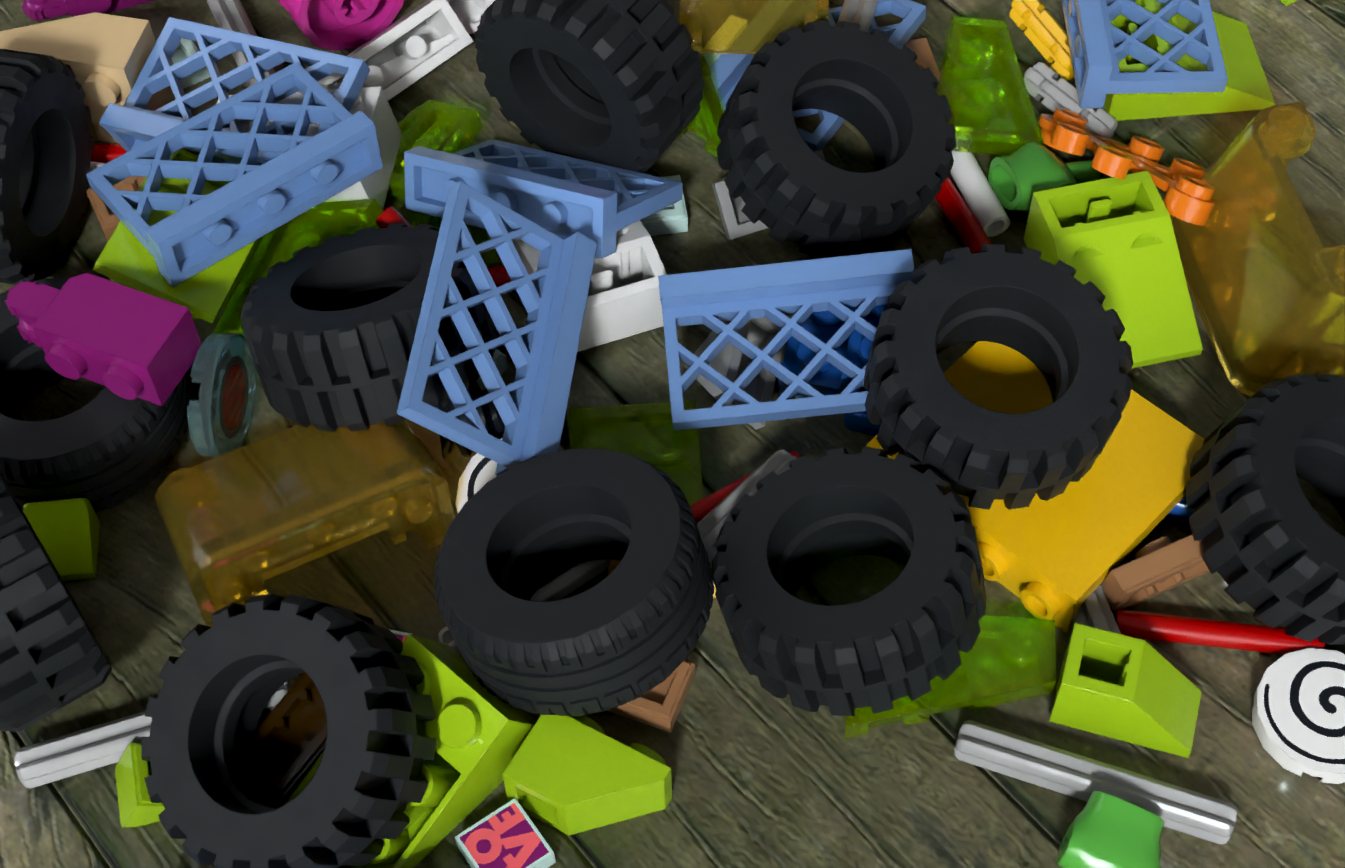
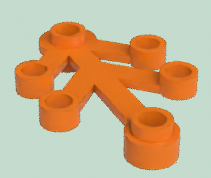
(1185, 194)

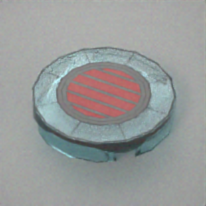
(226, 395)

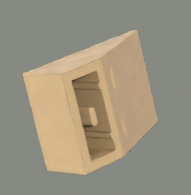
(102, 53)

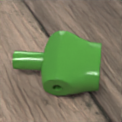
(1034, 170)
(1112, 836)

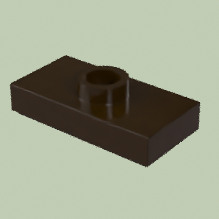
(291, 737)

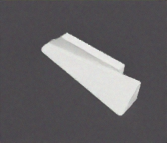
(416, 44)

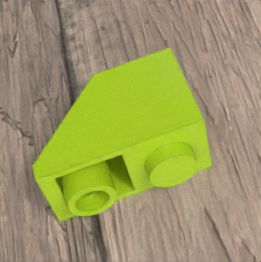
(1125, 692)
(584, 779)

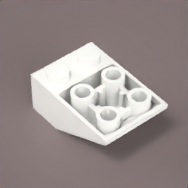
(621, 290)

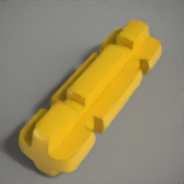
(1044, 34)

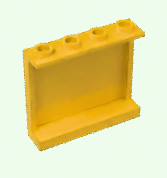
(1068, 545)

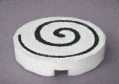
(1303, 713)

